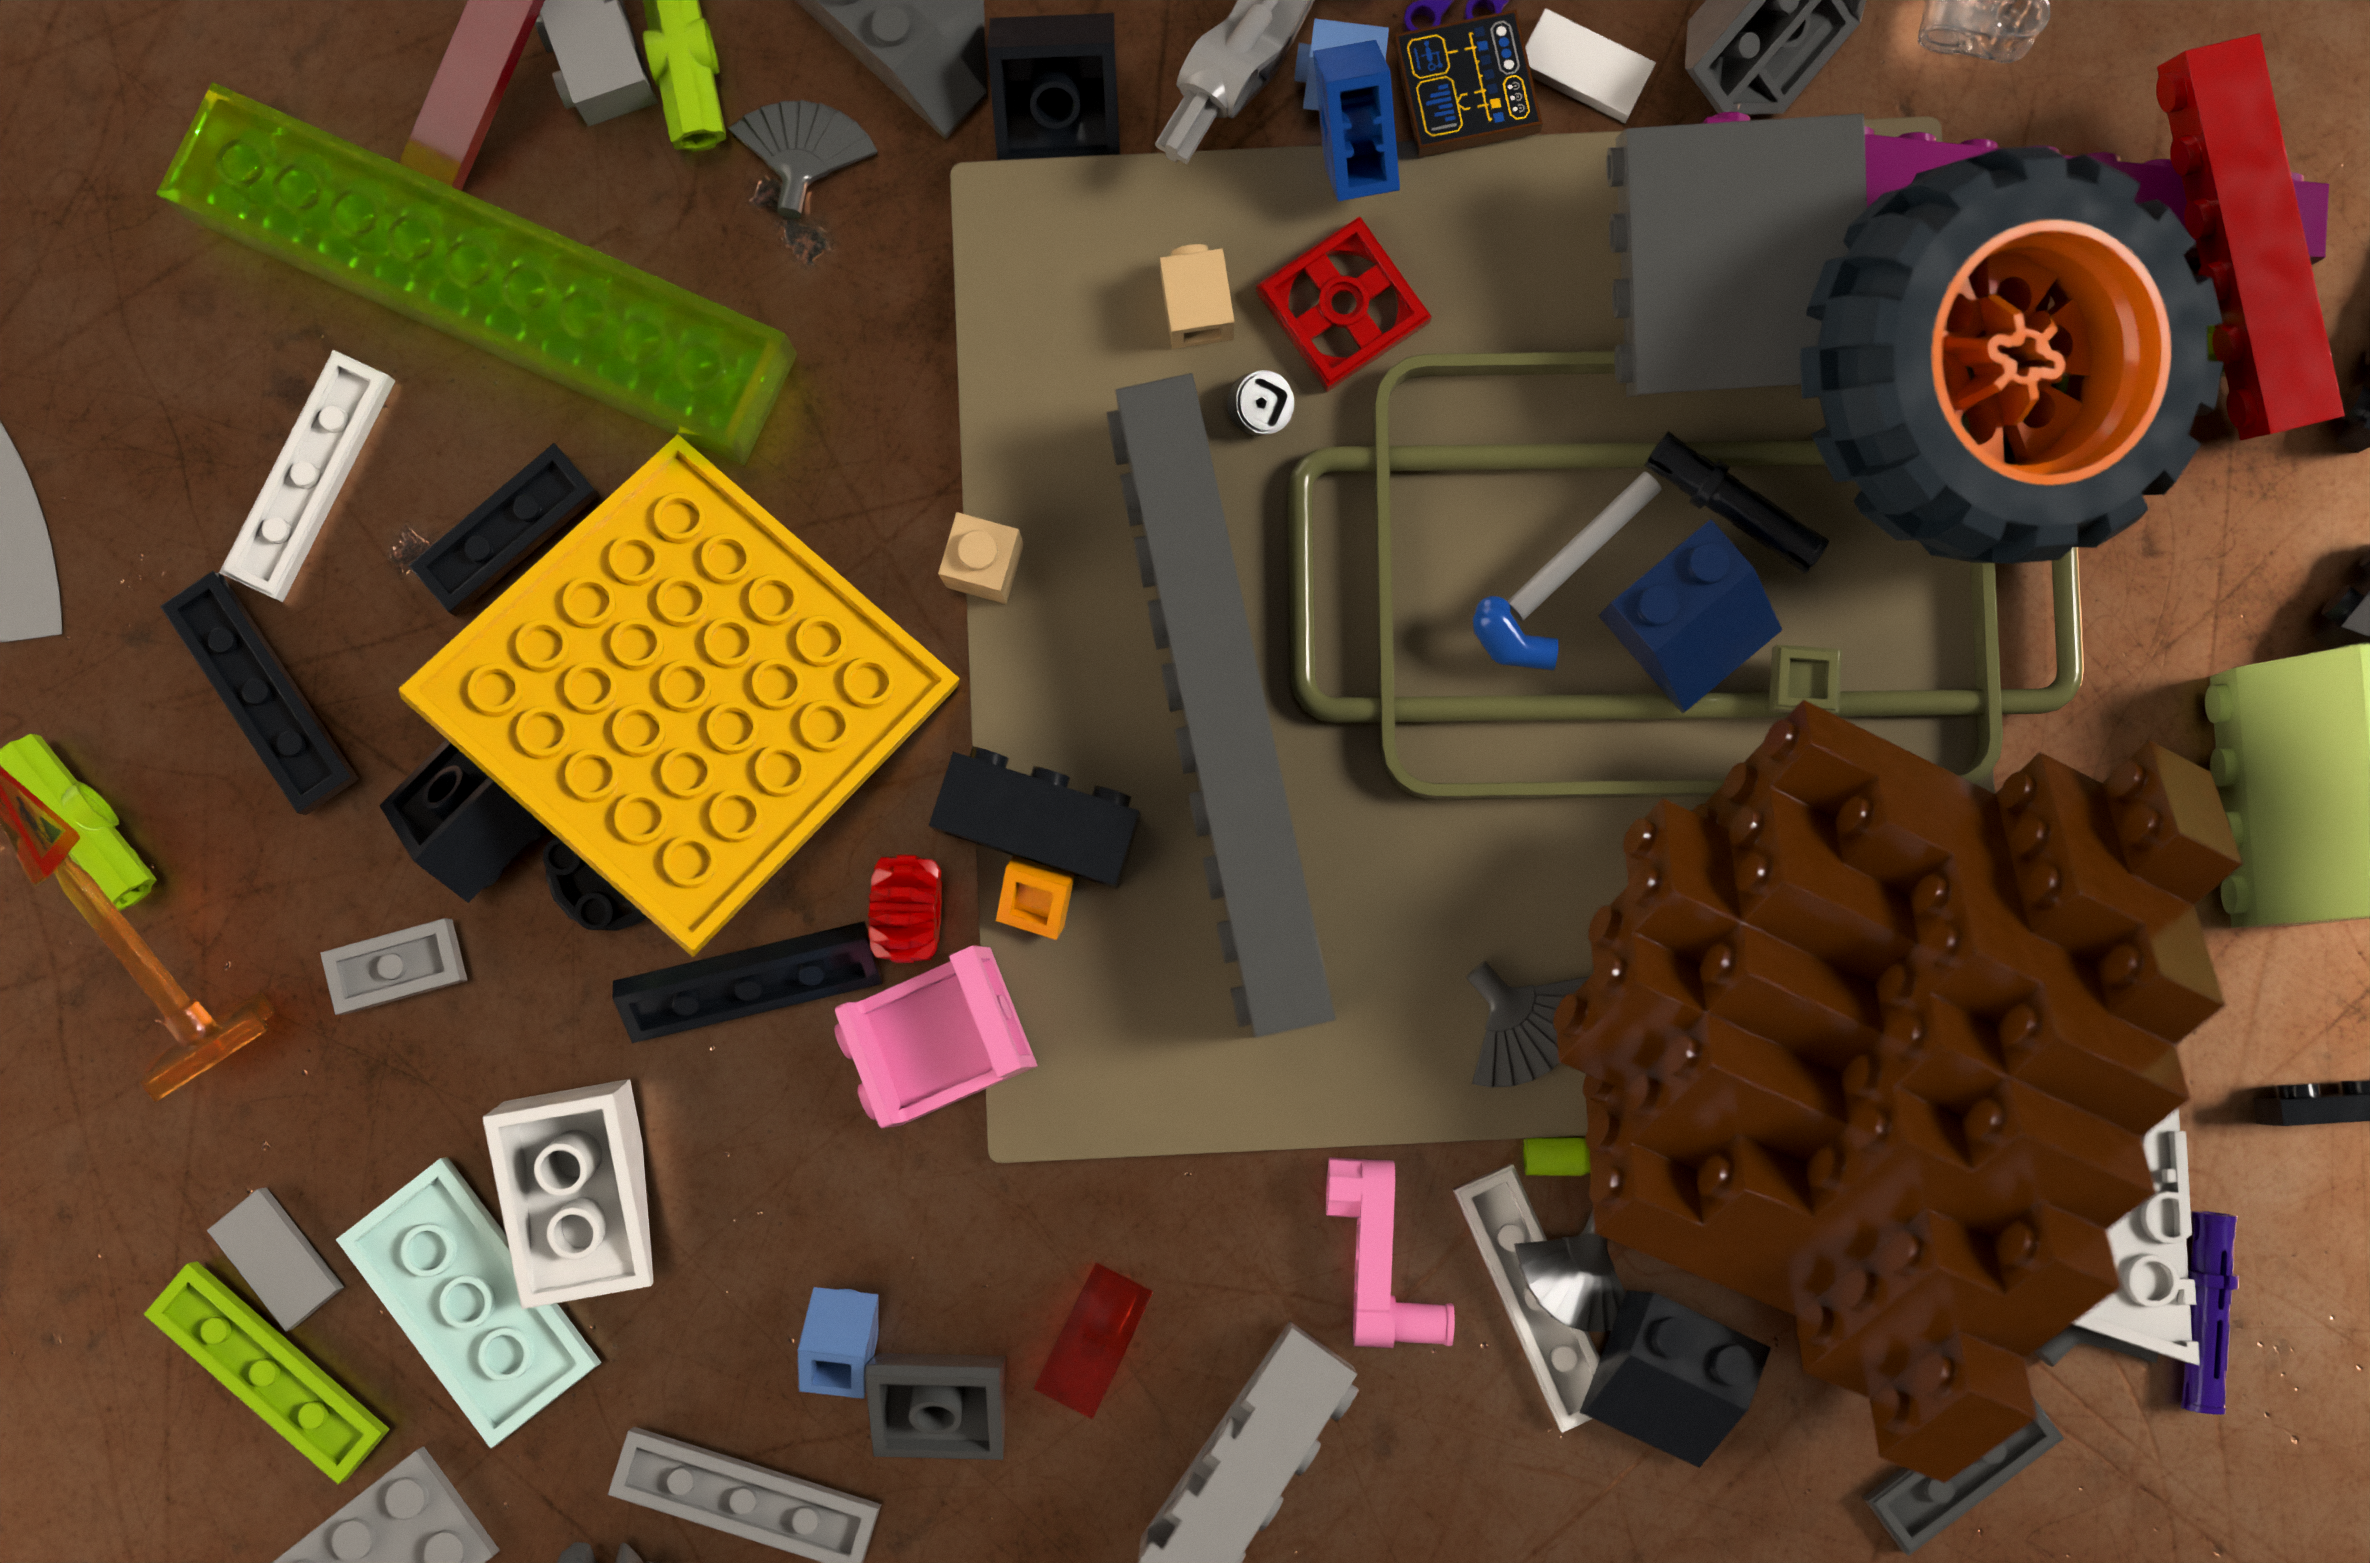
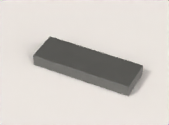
(1920, 1507)

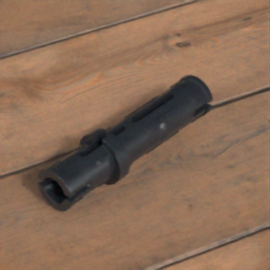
(1726, 495)

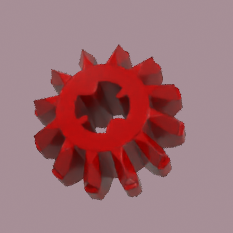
(905, 908)

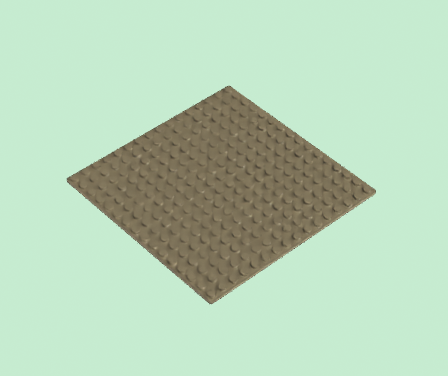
(1402, 889)

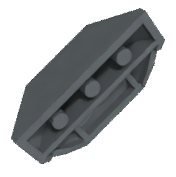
(919, 48)
(1764, 51)

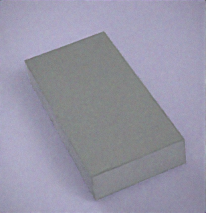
(275, 1258)

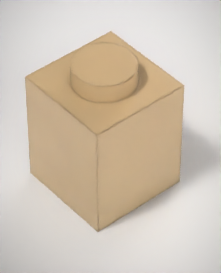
(1197, 296)
(981, 558)

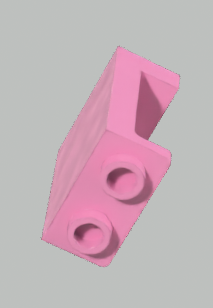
(934, 1038)

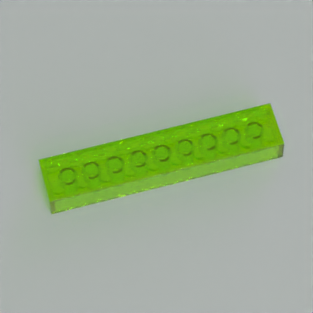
(478, 273)

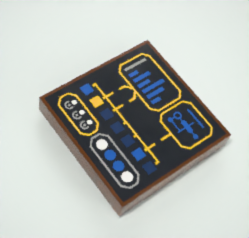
(1467, 83)

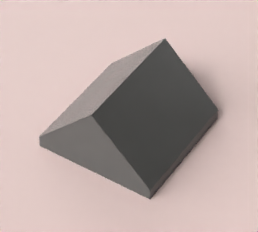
(937, 1405)

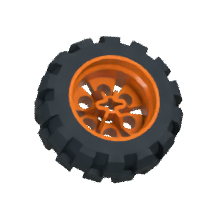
(1906, 328)

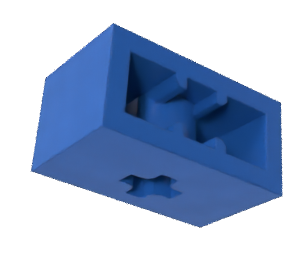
(1357, 120)

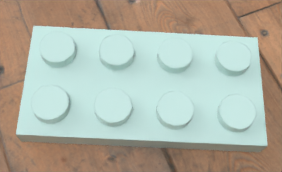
(455, 1295)

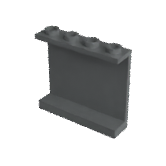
(1727, 245)

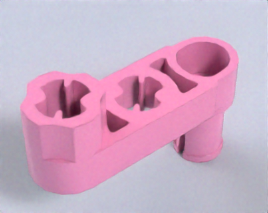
(1367, 1192)

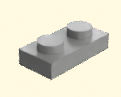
(393, 966)

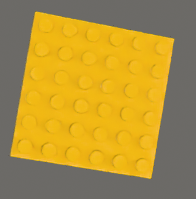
(681, 692)

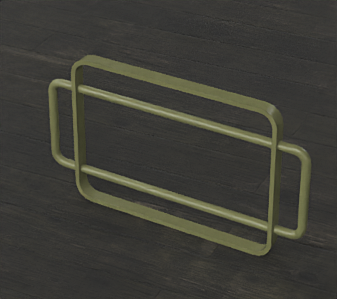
(1985, 701)

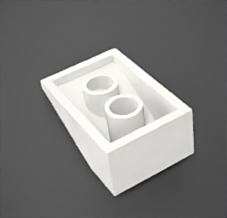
(572, 1192)

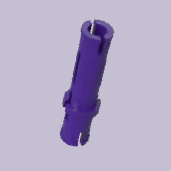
(2214, 1280)

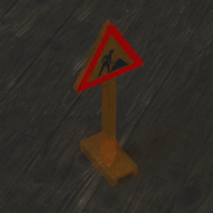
(43, 847)

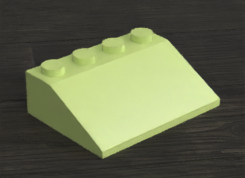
(2295, 786)

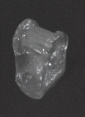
(1983, 27)

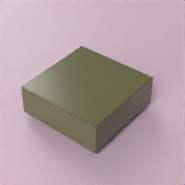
(1805, 675)

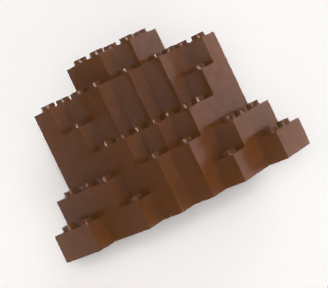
(1899, 1053)

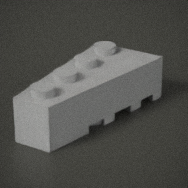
(597, 58)
(1252, 1454)

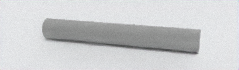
(1583, 545)

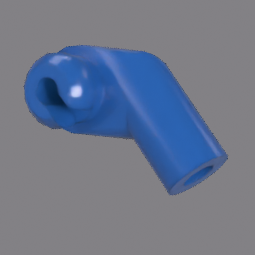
(1506, 641)

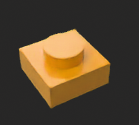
(1035, 897)

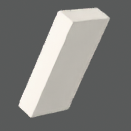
(1587, 65)

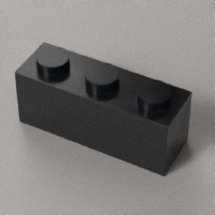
(1036, 816)

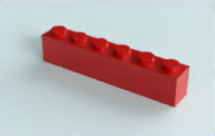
(2249, 237)

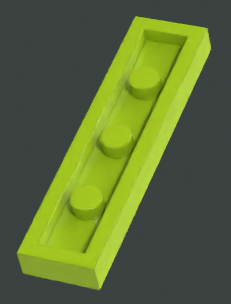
(266, 1372)

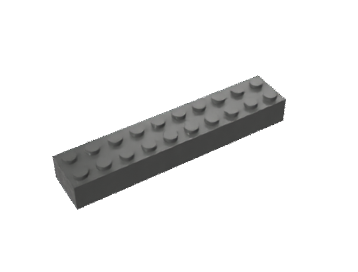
(1222, 704)

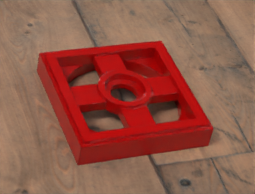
(1350, 240)

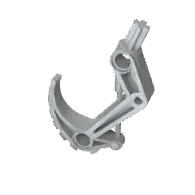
(1230, 69)

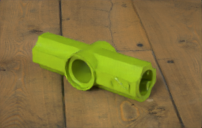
(684, 68)
(100, 846)

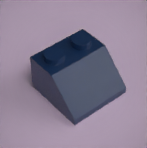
(1694, 616)

